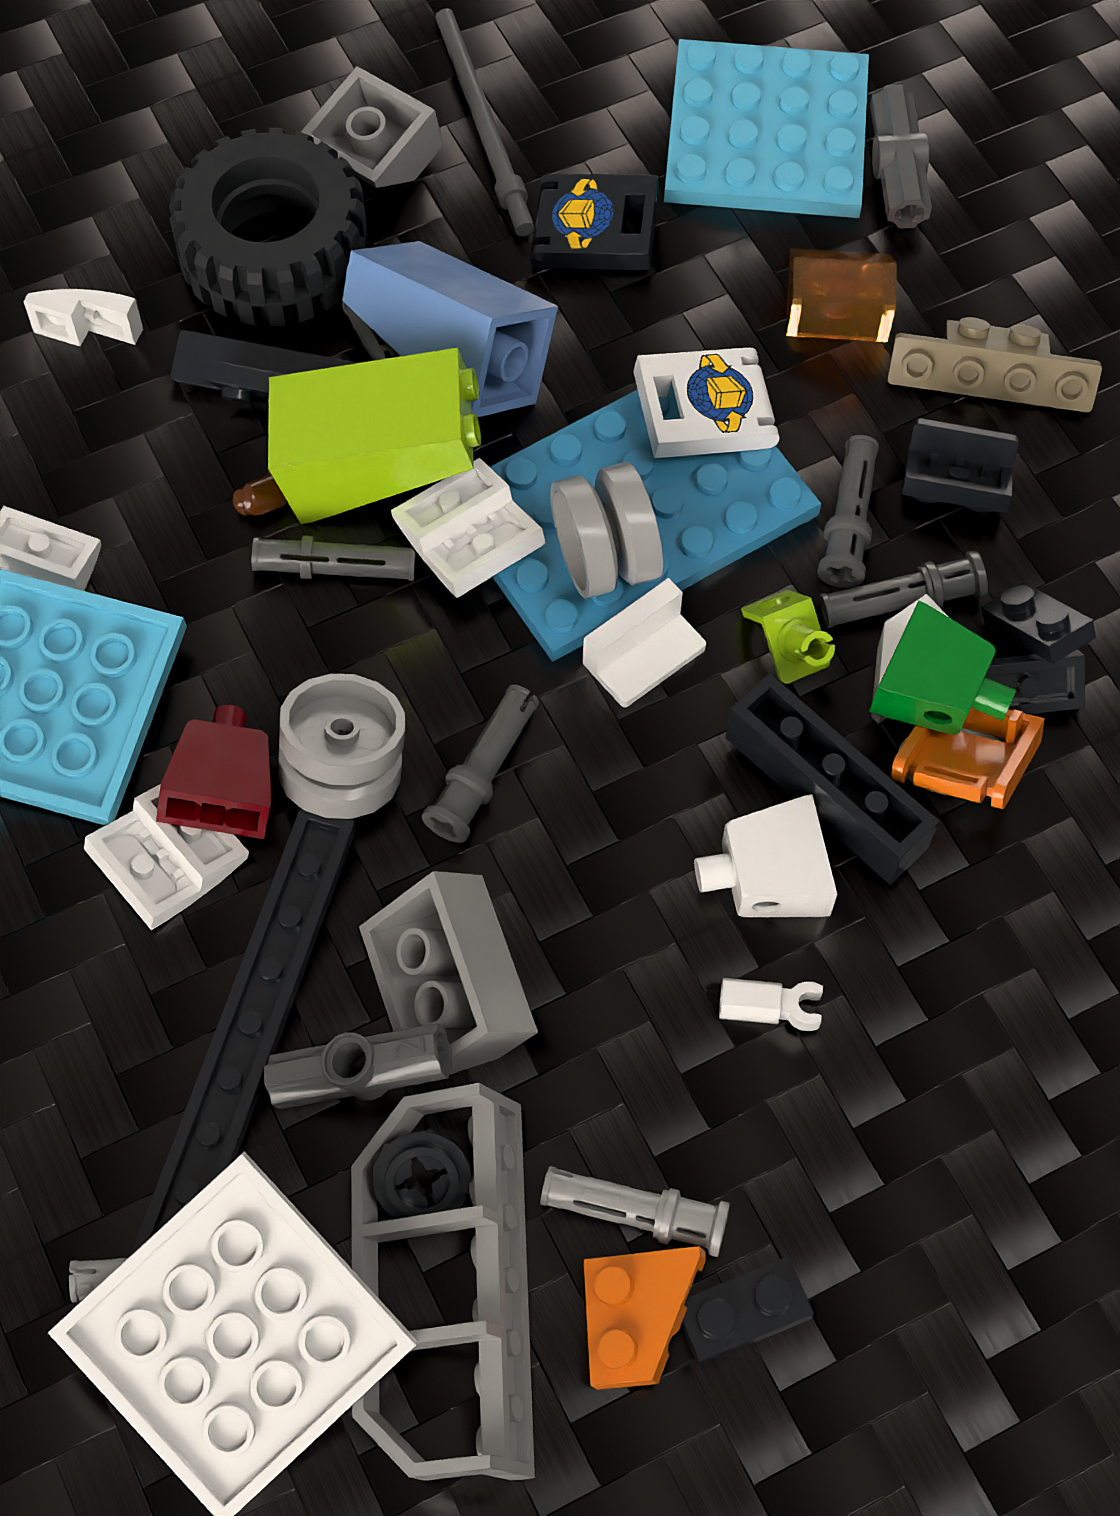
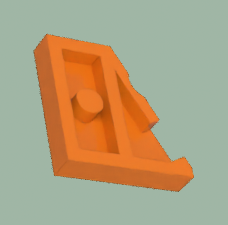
(635, 1311)

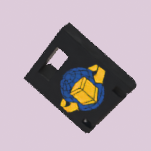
(584, 220)

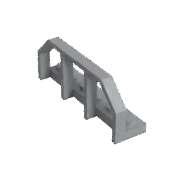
(501, 1303)

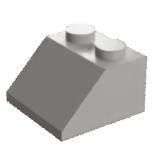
(377, 130)

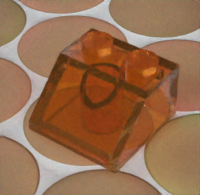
(841, 295)

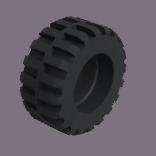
(256, 178)

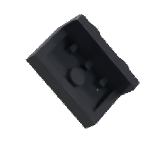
(960, 466)

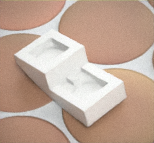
(74, 312)

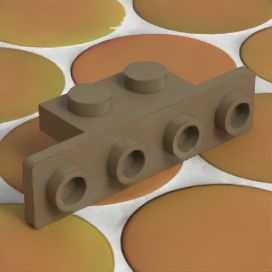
(995, 365)

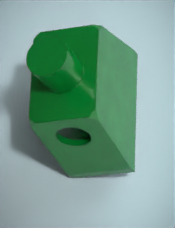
(939, 675)

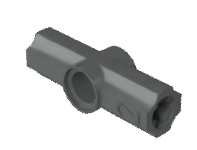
(900, 156)
(390, 1063)

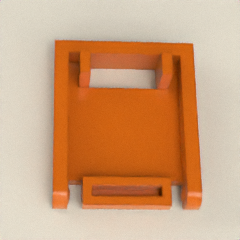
(968, 763)

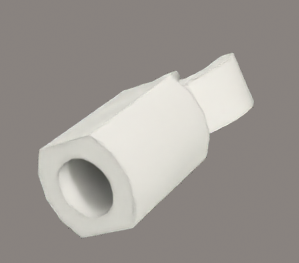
(768, 1002)

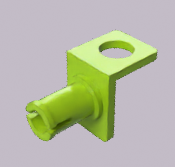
(792, 634)

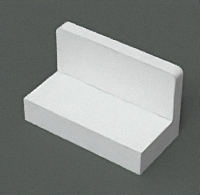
(642, 645)

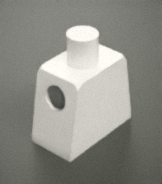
(773, 863)

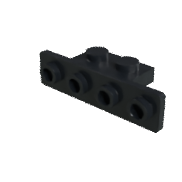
(238, 366)

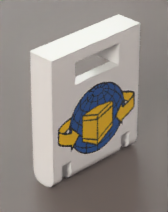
(718, 400)

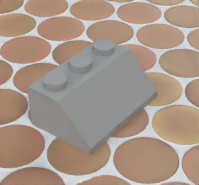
(449, 964)

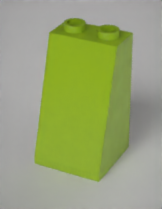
(370, 430)

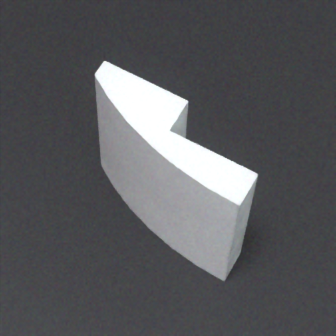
(468, 528)
(46, 550)
(161, 864)

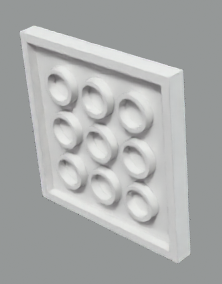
(233, 1337)

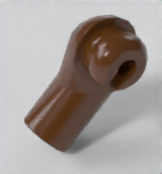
(258, 497)

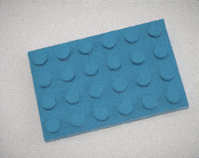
(704, 508)

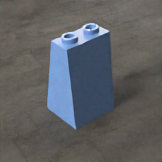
(436, 302)

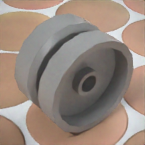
(606, 529)
(341, 745)

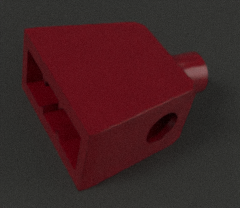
(218, 777)

